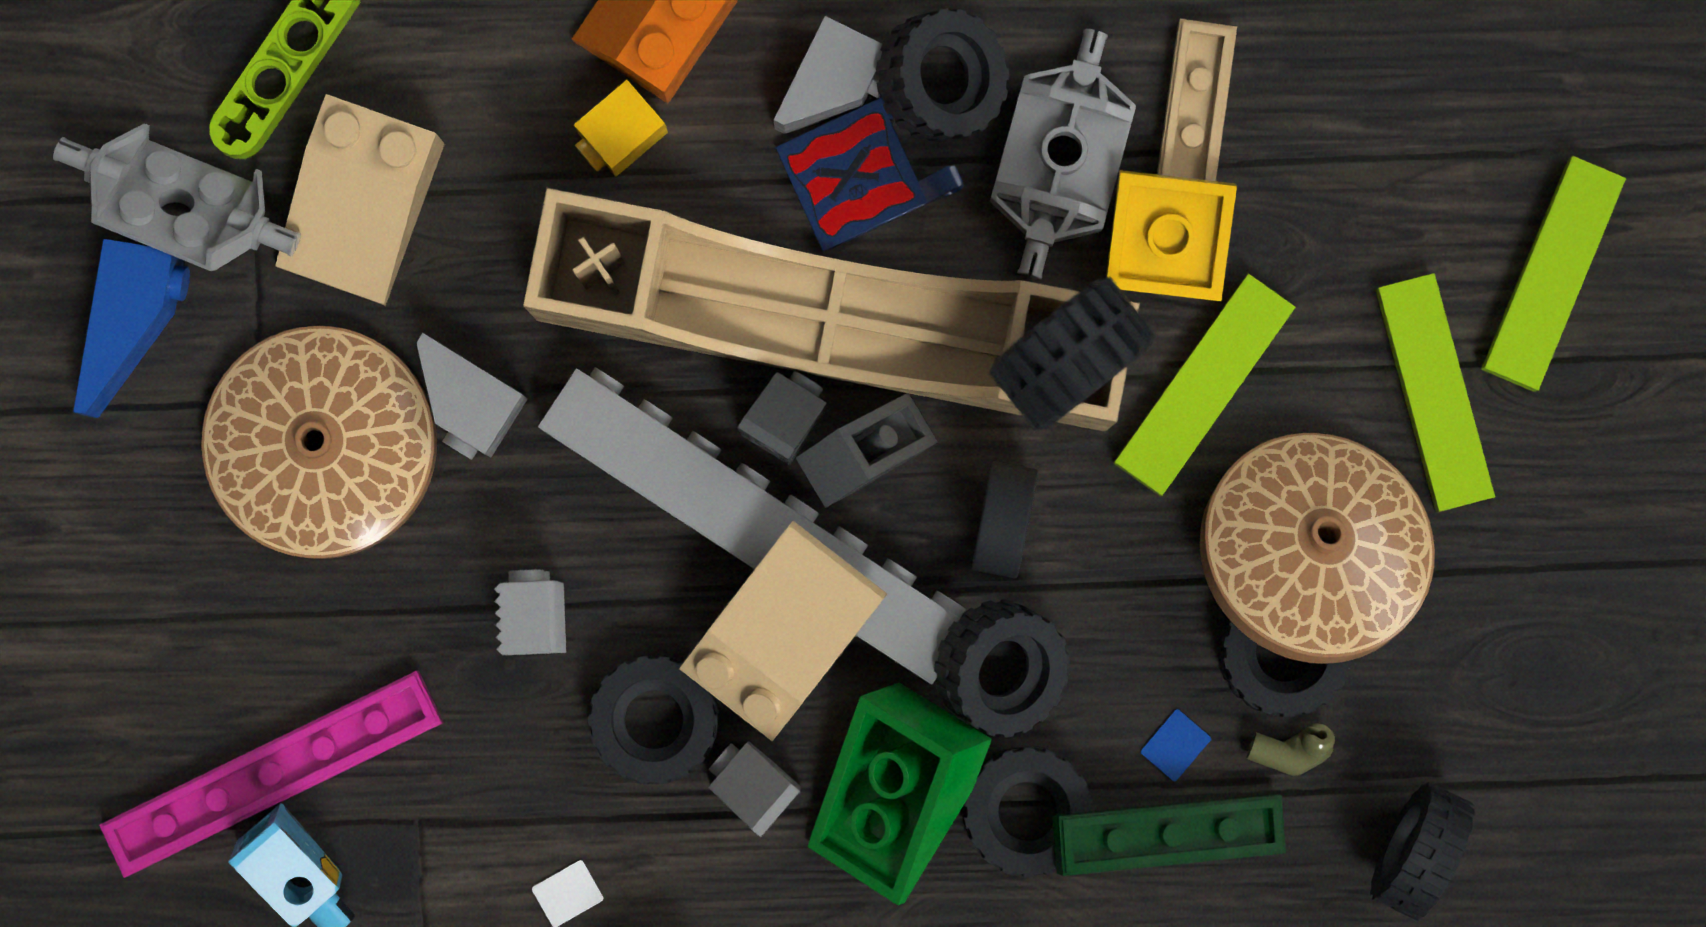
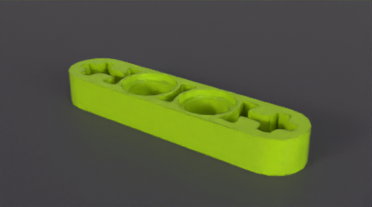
(295, 65)

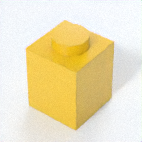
(619, 130)

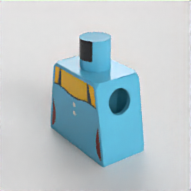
(281, 850)

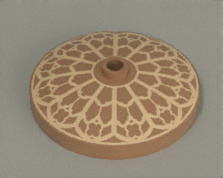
(373, 452)
(1289, 585)

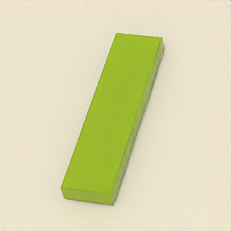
(1553, 274)
(1204, 385)
(1435, 393)

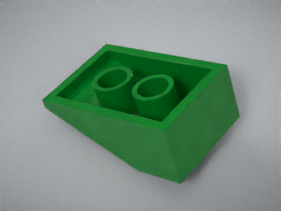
(896, 789)

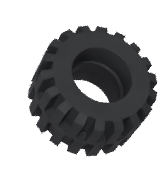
(1072, 353)

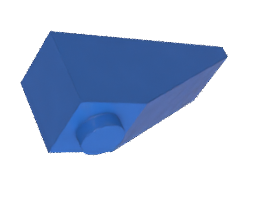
(129, 310)

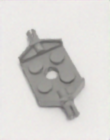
(138, 177)
(1056, 200)

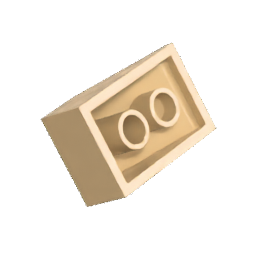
(359, 198)
(783, 631)

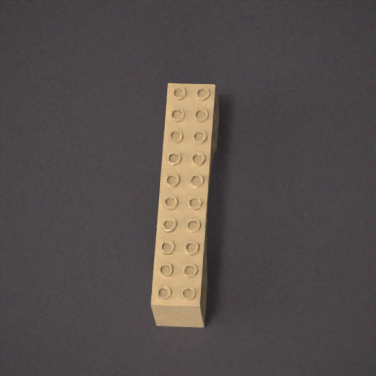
(763, 304)

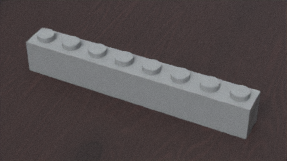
(735, 507)

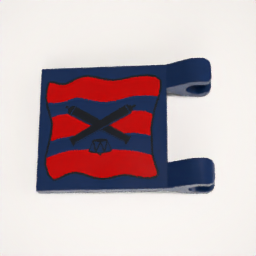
(858, 175)

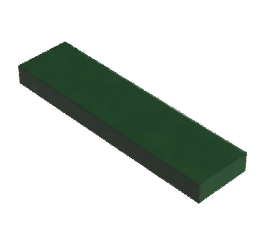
(1168, 834)

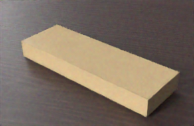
(1197, 100)

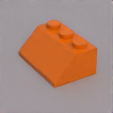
(652, 39)

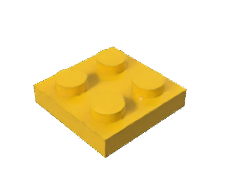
(1171, 235)

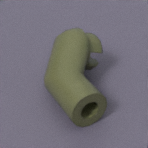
(1297, 753)

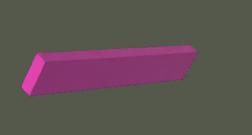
(271, 774)

